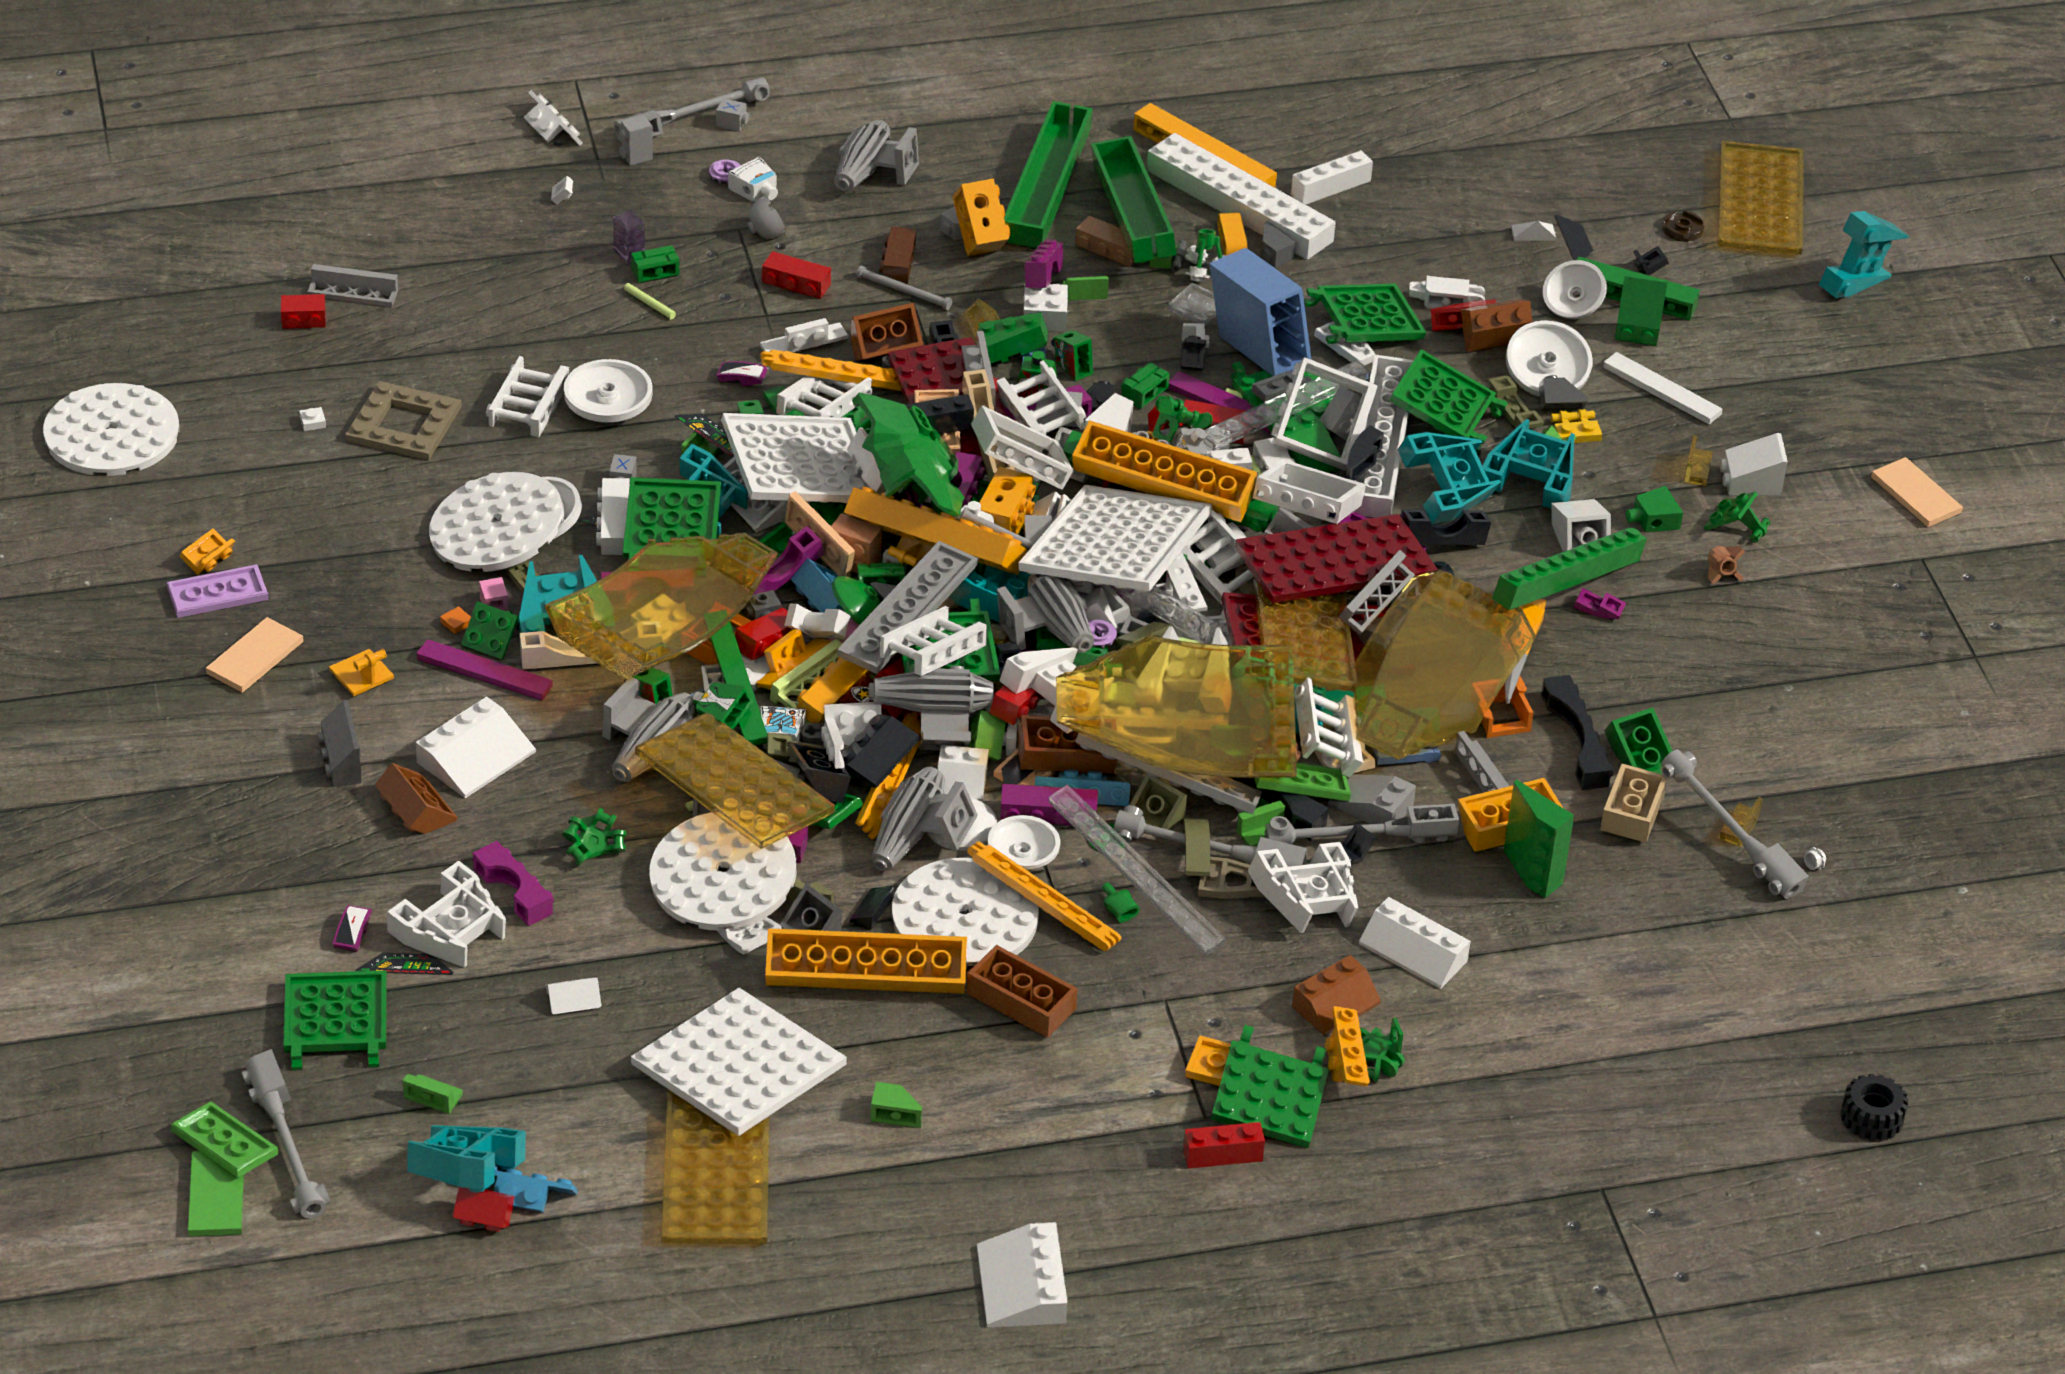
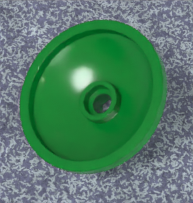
(855, 597)

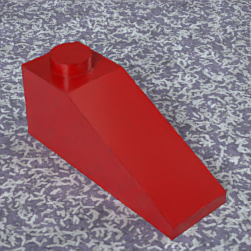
(1450, 316)

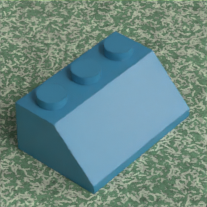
(816, 584)

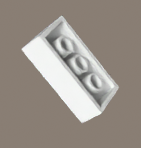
(1415, 943)

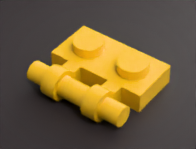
(1584, 430)

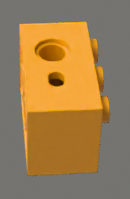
(981, 217)
(1009, 498)

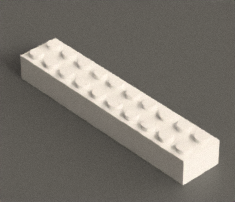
(1236, 191)
(1393, 421)

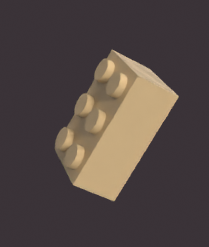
(1633, 803)

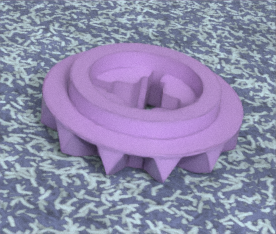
(717, 169)
(1103, 629)

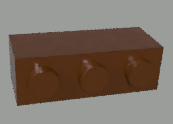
(898, 254)

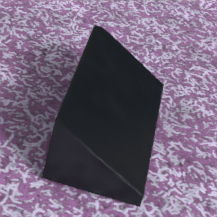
(872, 906)

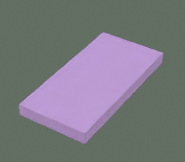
(217, 591)

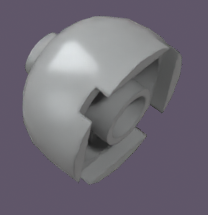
(765, 220)

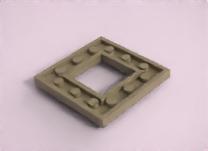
(366, 428)

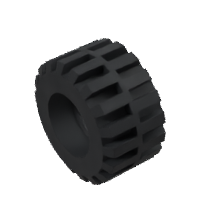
(1874, 1107)

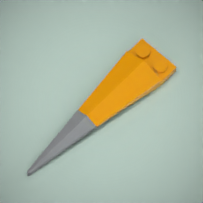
(1535, 614)

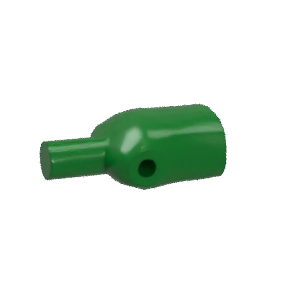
(1120, 903)

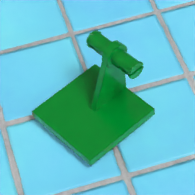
(1739, 509)
(490, 630)

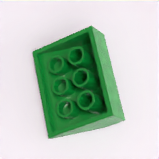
(1537, 839)

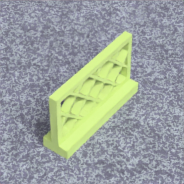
(803, 674)

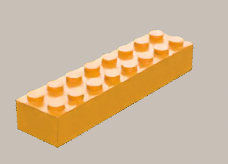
(1163, 469)
(930, 527)
(866, 961)

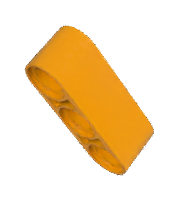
(1231, 232)

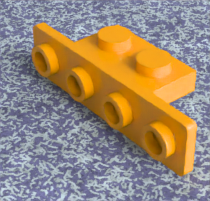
(787, 655)
(1346, 1049)

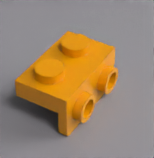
(206, 552)

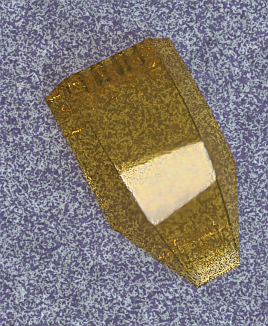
(662, 601)
(1435, 664)
(1188, 706)

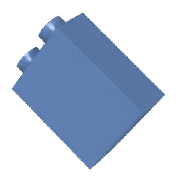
(1260, 311)

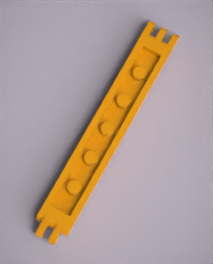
(829, 368)
(880, 796)
(1044, 896)

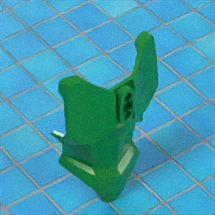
(910, 452)

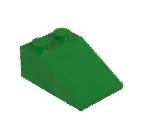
(1641, 309)
(1310, 431)
(1639, 740)

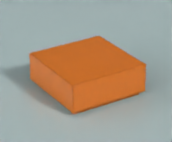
(455, 620)

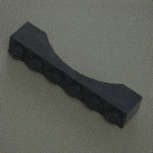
(1563, 700)
(1299, 809)

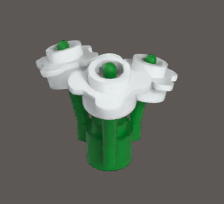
(1197, 253)

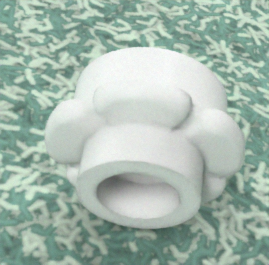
(1815, 859)

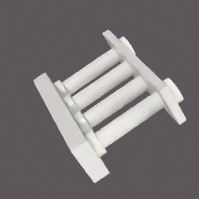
(809, 386)
(1018, 406)
(543, 408)
(1209, 577)
(1182, 586)
(933, 654)
(1349, 748)

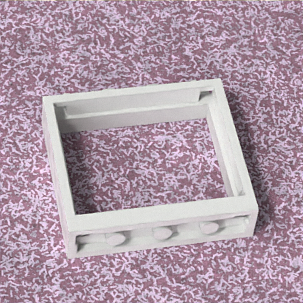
(1366, 388)
(1022, 447)
(1309, 491)

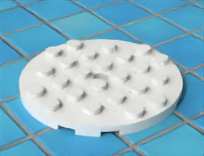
(79, 436)
(528, 517)
(694, 891)
(936, 894)

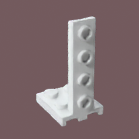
(843, 724)

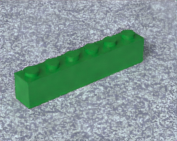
(1679, 299)

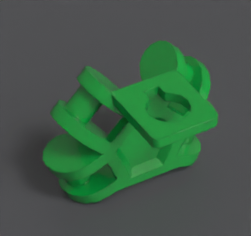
(1176, 413)
(592, 840)
(1378, 1045)

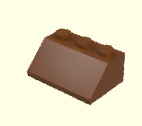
(1494, 323)
(885, 331)
(414, 799)
(1339, 985)

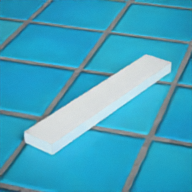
(1662, 388)

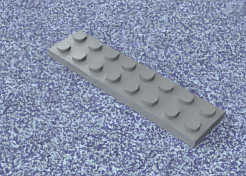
(912, 598)
(1221, 789)

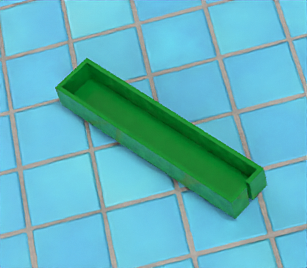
(1047, 174)
(1133, 199)

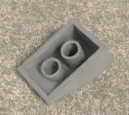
(1377, 798)

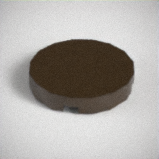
(1683, 226)

